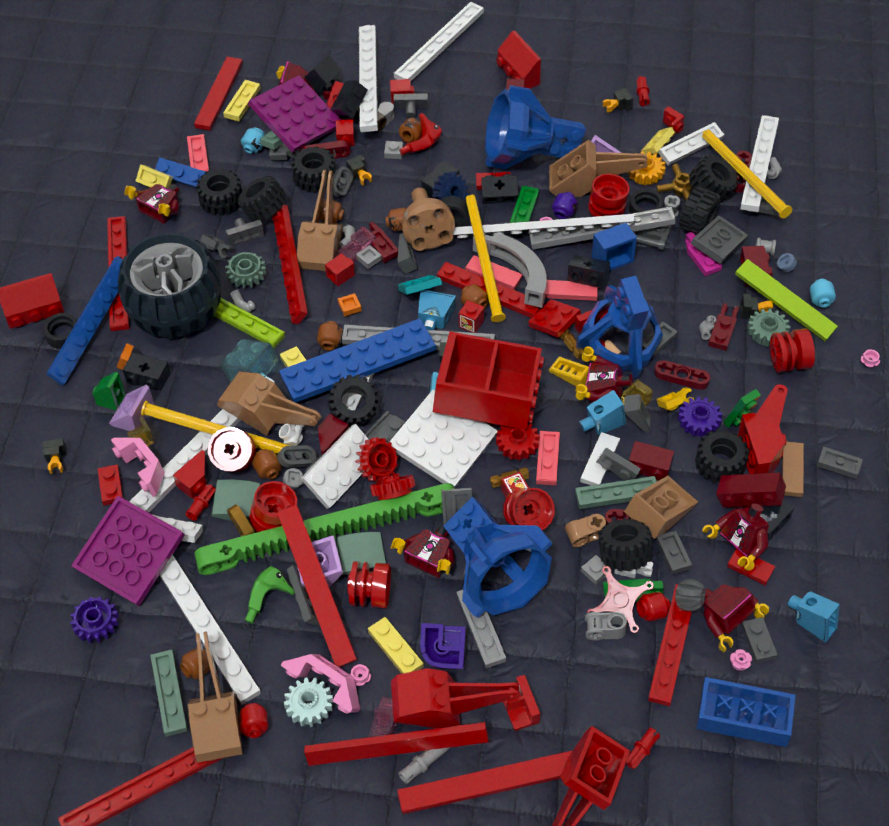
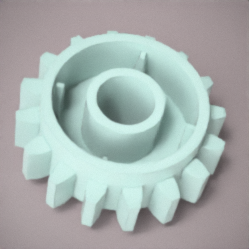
(312, 712)

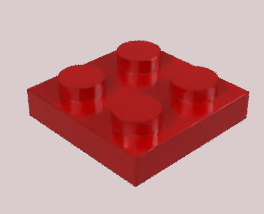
(554, 318)

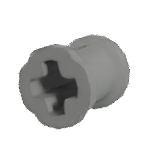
(672, 201)
(769, 245)

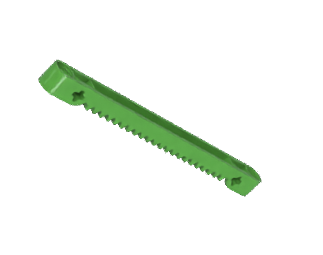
(214, 557)

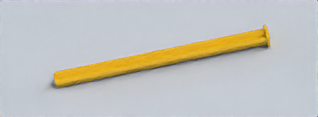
(783, 209)
(497, 315)
(203, 425)

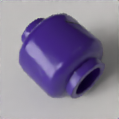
(564, 205)

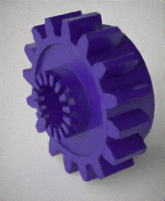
(699, 416)
(84, 623)

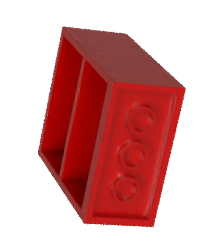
(488, 380)

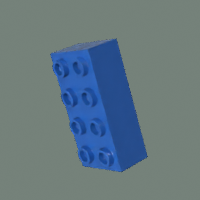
(746, 712)

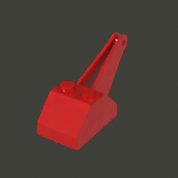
(763, 433)
(435, 700)
(591, 772)

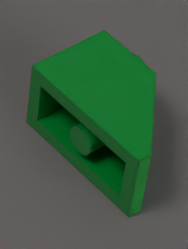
(109, 392)

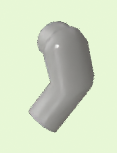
(775, 169)
(348, 231)
(239, 302)
(707, 326)

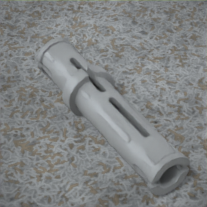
(420, 764)

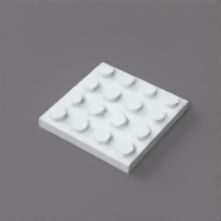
(442, 443)

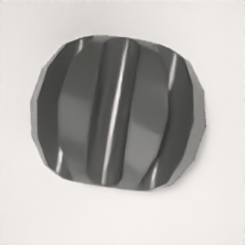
(690, 595)

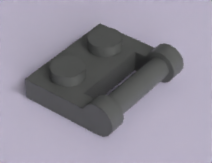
(654, 237)

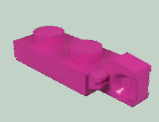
(702, 260)

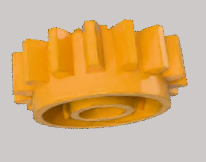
(651, 173)

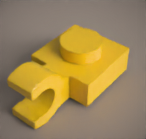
(674, 399)

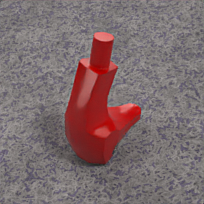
(430, 135)

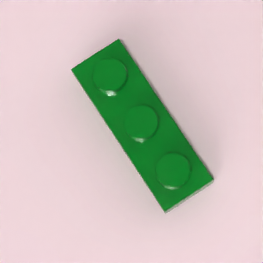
(525, 205)
(743, 406)

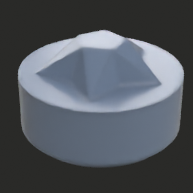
(786, 262)

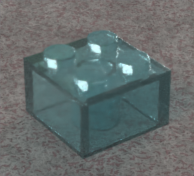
(249, 357)

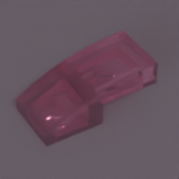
(359, 241)

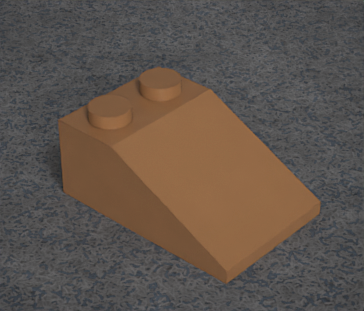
(660, 505)

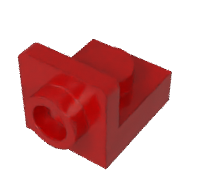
(673, 119)

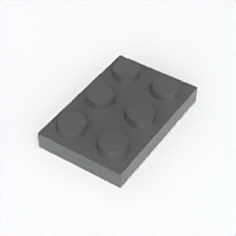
(719, 239)

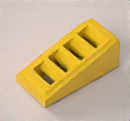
(579, 378)

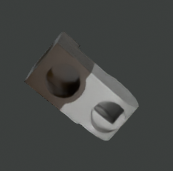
(385, 115)

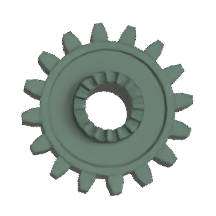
(245, 269)
(764, 324)

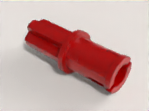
(643, 91)
(200, 502)
(642, 748)

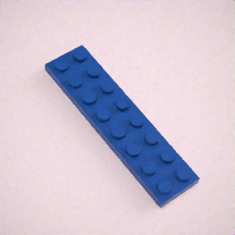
(358, 358)

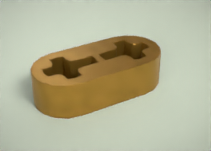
(239, 520)

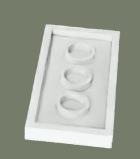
(336, 468)

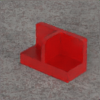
(523, 710)

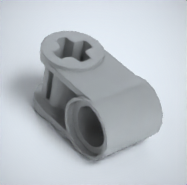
(604, 626)

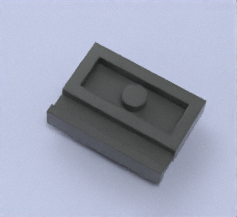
(385, 427)
(453, 501)

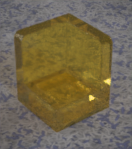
(638, 388)
(142, 432)

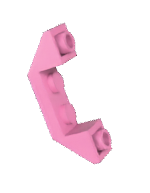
(134, 447)
(347, 694)

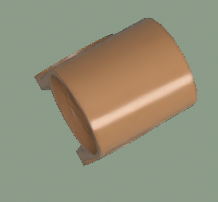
(584, 530)

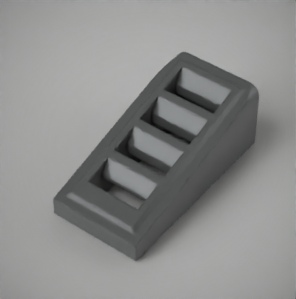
(406, 257)
(637, 411)

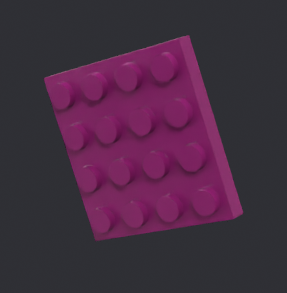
(295, 113)
(128, 550)

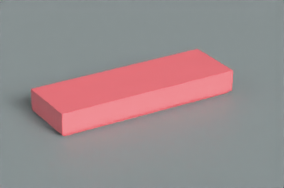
(198, 152)
(501, 274)
(570, 290)
(548, 458)

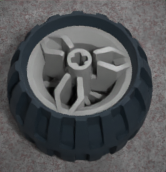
(164, 264)

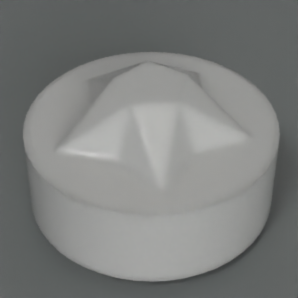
(292, 478)

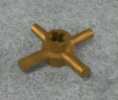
(680, 185)

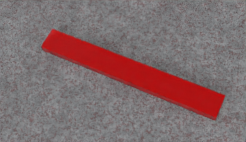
(117, 247)
(317, 586)
(396, 744)
(482, 783)
(135, 790)

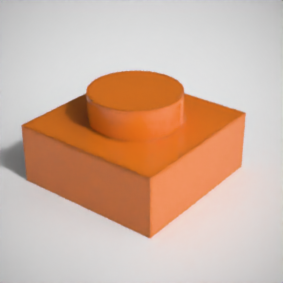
(349, 304)
(126, 353)

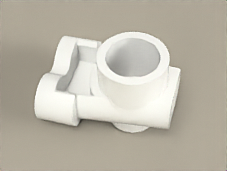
(291, 434)

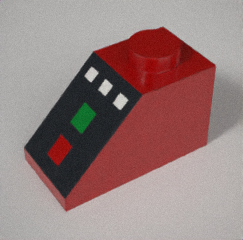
(193, 475)

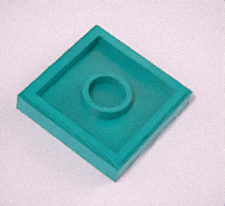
(419, 284)

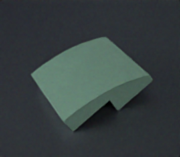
(231, 493)
(361, 548)

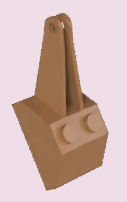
(582, 165)
(319, 240)
(262, 404)
(213, 717)

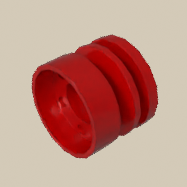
(608, 195)
(792, 350)
(269, 500)
(539, 508)
(369, 584)

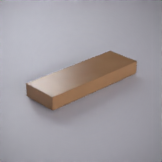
(793, 468)

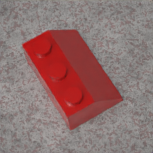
(519, 60)
(30, 300)

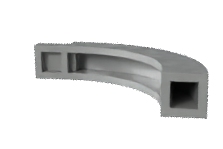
(524, 260)

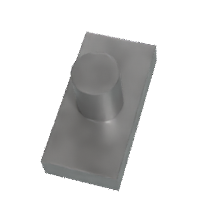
(410, 103)
(244, 232)

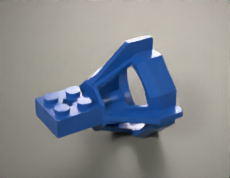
(517, 134)
(629, 313)
(489, 545)

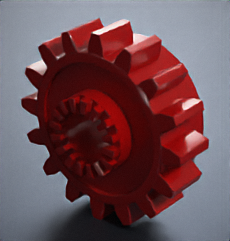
(517, 442)
(376, 449)
(392, 486)

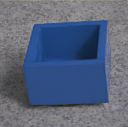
(615, 245)

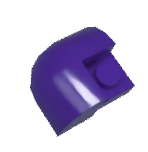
(443, 645)

